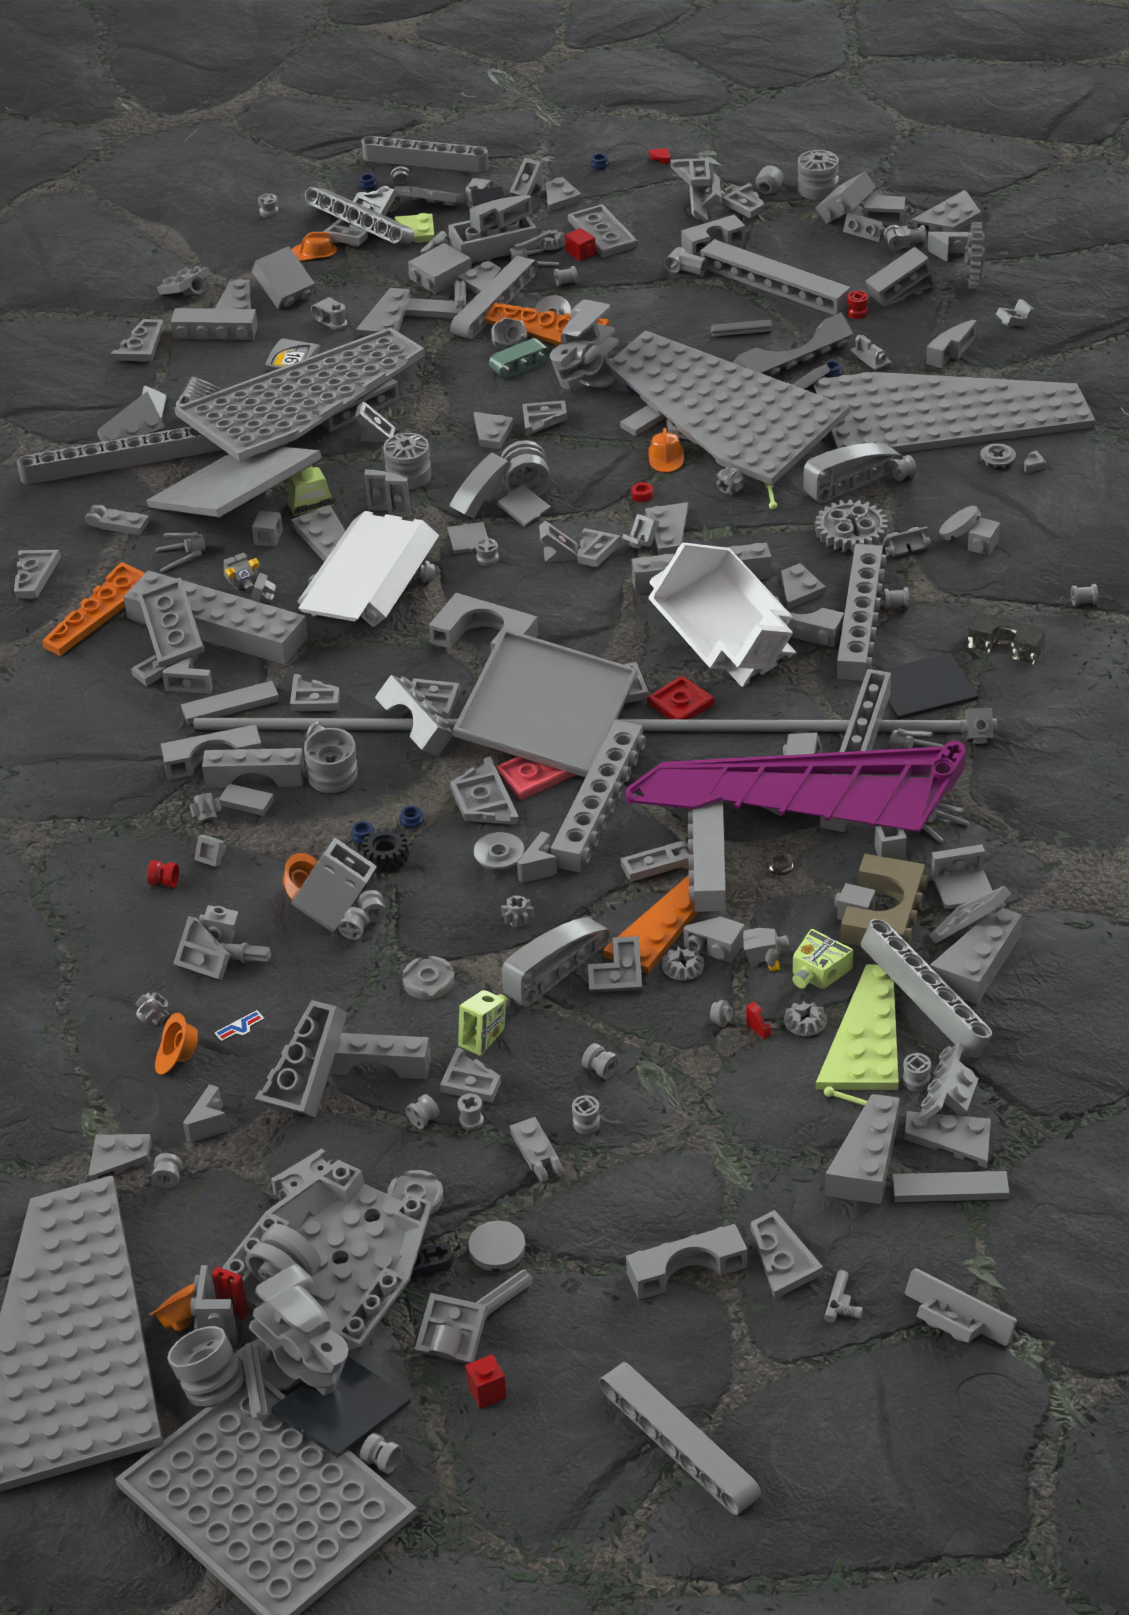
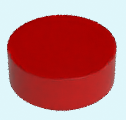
(642, 492)

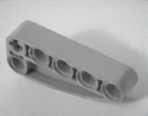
(846, 469)
(551, 958)

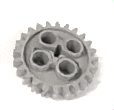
(974, 255)
(837, 530)

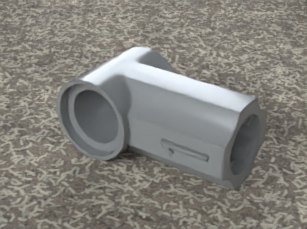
(681, 260)

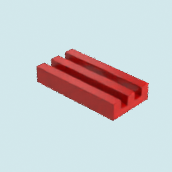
(224, 1290)

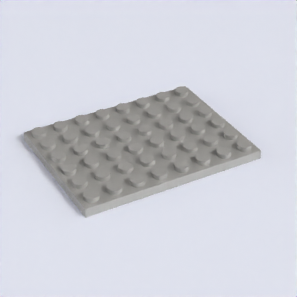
(265, 1504)

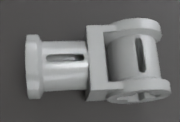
(904, 236)

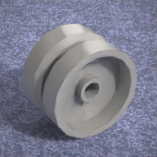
(279, 1250)

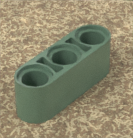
(519, 358)

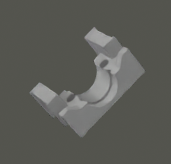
(299, 1174)

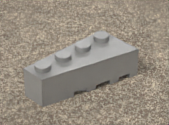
(978, 955)
(865, 1156)

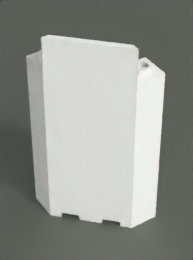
(368, 568)

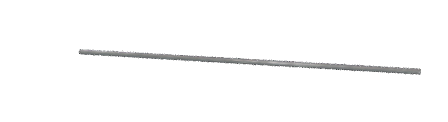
(661, 725)

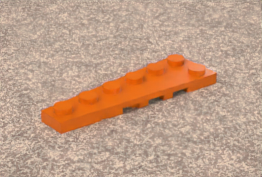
(538, 325)
(95, 611)
(660, 926)

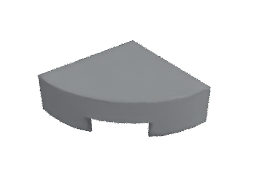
(1034, 462)

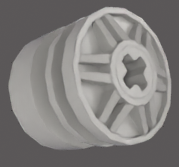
(817, 174)
(409, 457)
(526, 467)
(331, 760)
(206, 1366)

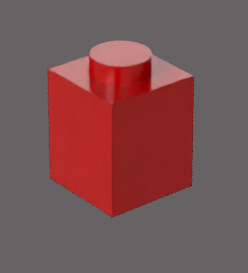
(580, 244)
(486, 1381)

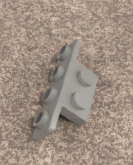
(704, 198)
(951, 1084)
(957, 1311)

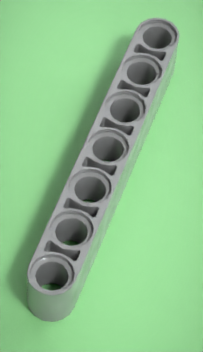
(425, 154)
(359, 215)
(499, 290)
(926, 988)
(680, 1438)

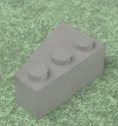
(901, 278)

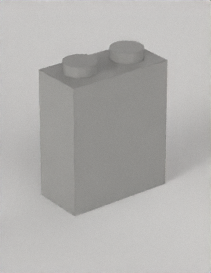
(845, 197)
(438, 268)
(283, 277)

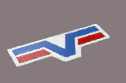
(240, 1026)

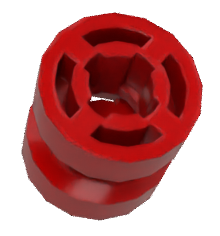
(857, 304)
(163, 873)

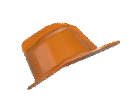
(315, 246)
(666, 452)
(296, 872)
(177, 1043)
(176, 1310)

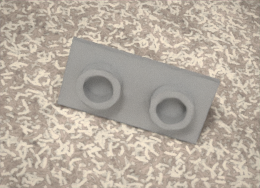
(863, 227)
(870, 354)
(896, 543)

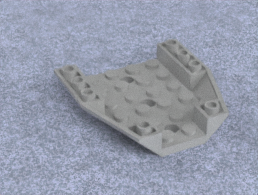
(333, 1218)

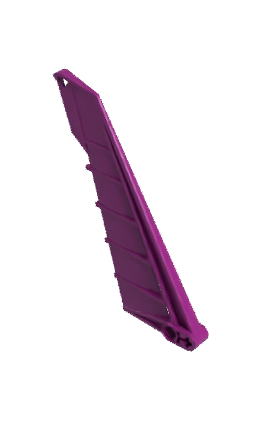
(781, 785)

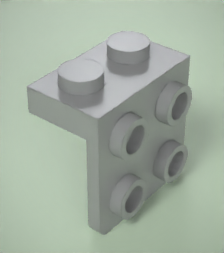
(959, 875)
(210, 1310)

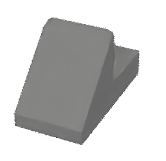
(527, 178)
(947, 243)
(375, 426)
(558, 545)
(184, 678)
(537, 860)
(206, 1116)

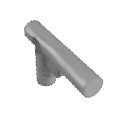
(841, 1301)

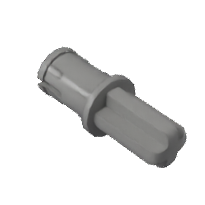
(247, 953)

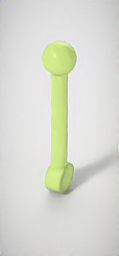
(772, 505)
(829, 1092)

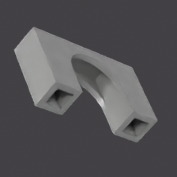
(467, 613)

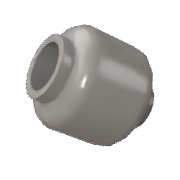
(769, 180)

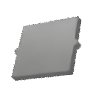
(523, 505)
(465, 536)

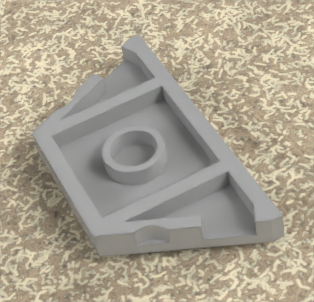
(950, 215)
(483, 796)

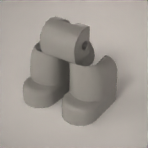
(585, 348)
(296, 1334)

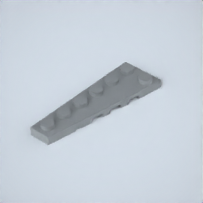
(320, 530)

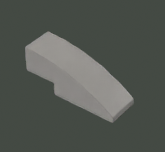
(500, 212)
(951, 344)
(479, 485)

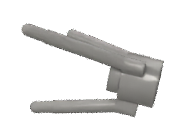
(520, 251)
(194, 544)
(902, 739)
(945, 816)

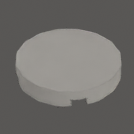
(960, 522)
(428, 978)
(420, 1184)
(496, 1245)

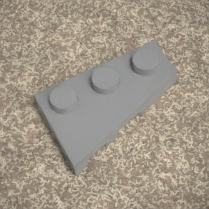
(142, 343)
(135, 420)
(783, 1255)

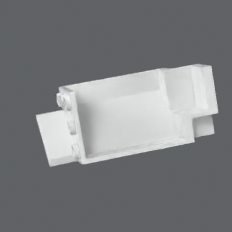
(723, 611)

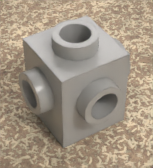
(985, 718)
(220, 923)

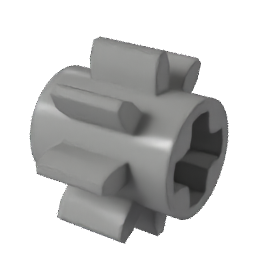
(729, 480)
(205, 807)
(517, 911)
(152, 1008)

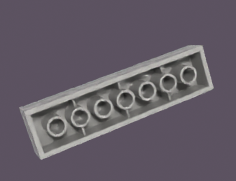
(232, 620)

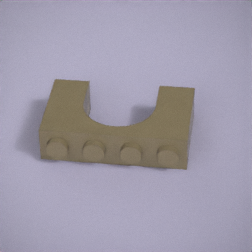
(894, 878)

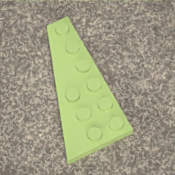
(866, 1041)

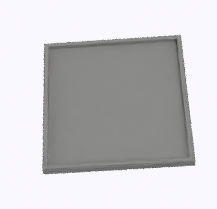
(232, 482)
(545, 702)

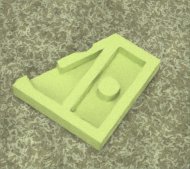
(421, 224)

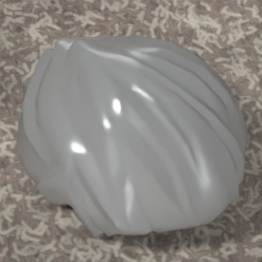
(508, 333)

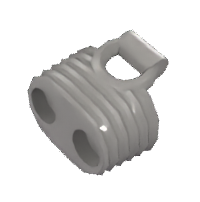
(196, 389)

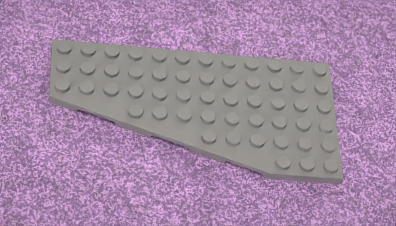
(299, 396)
(727, 408)
(947, 411)
(72, 1342)

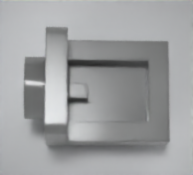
(1018, 316)
(642, 532)

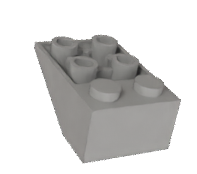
(333, 884)

